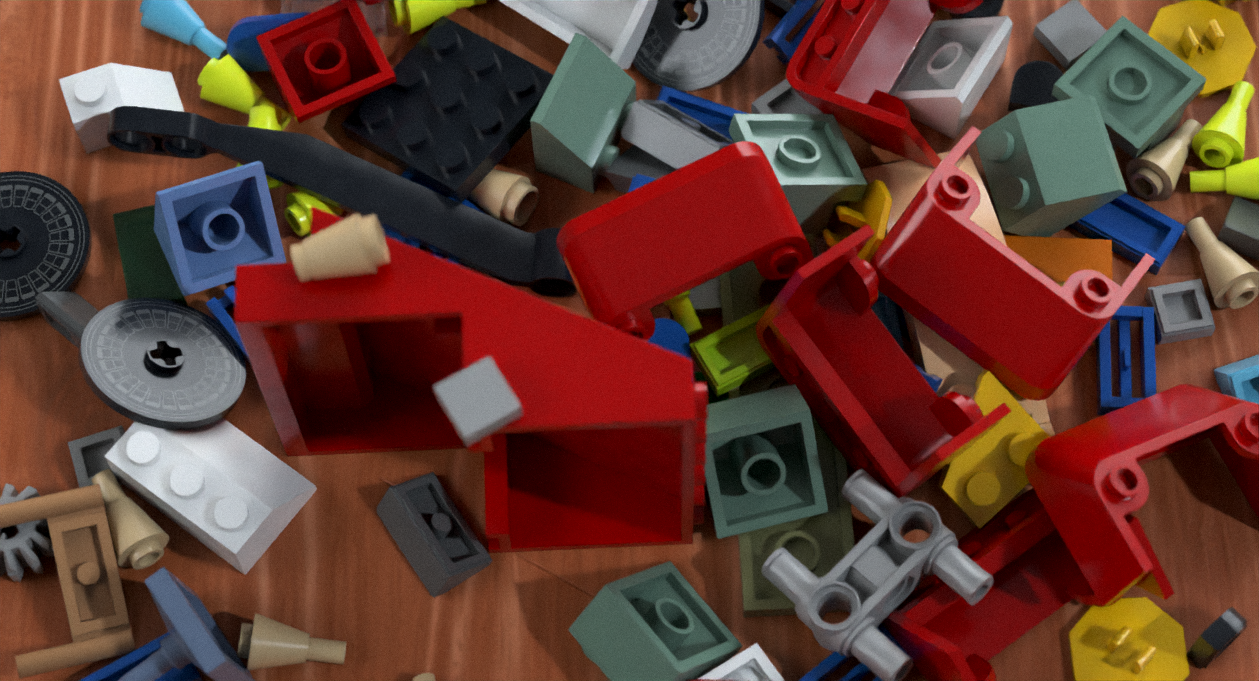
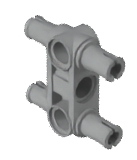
(877, 576)

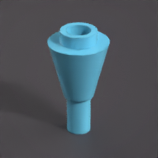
(181, 23)

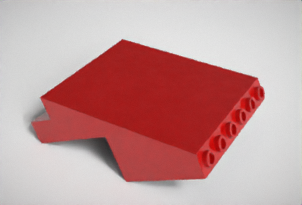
(607, 419)

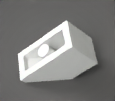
(99, 90)

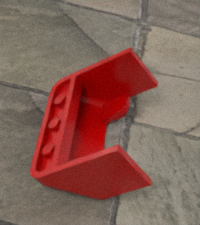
(854, 60)
(681, 236)
(985, 293)
(860, 377)
(1095, 480)
(1031, 582)

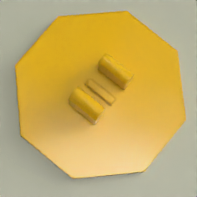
(1208, 40)
(872, 210)
(1128, 644)

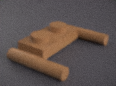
(86, 577)

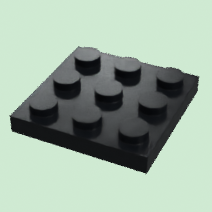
(451, 109)

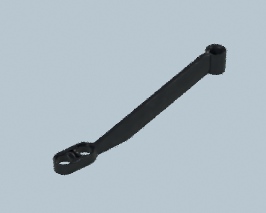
(357, 188)

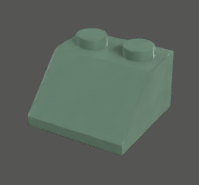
(581, 116)
(1049, 165)
(761, 462)
(653, 629)

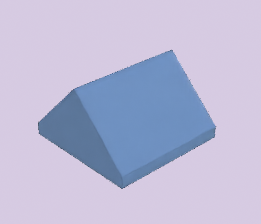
(217, 225)

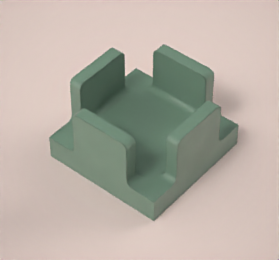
(1135, 84)
(808, 162)

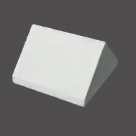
(952, 70)

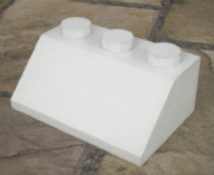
(212, 485)

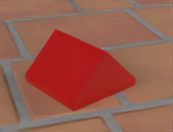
(325, 60)

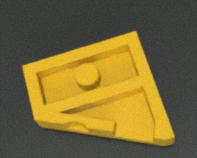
(993, 467)

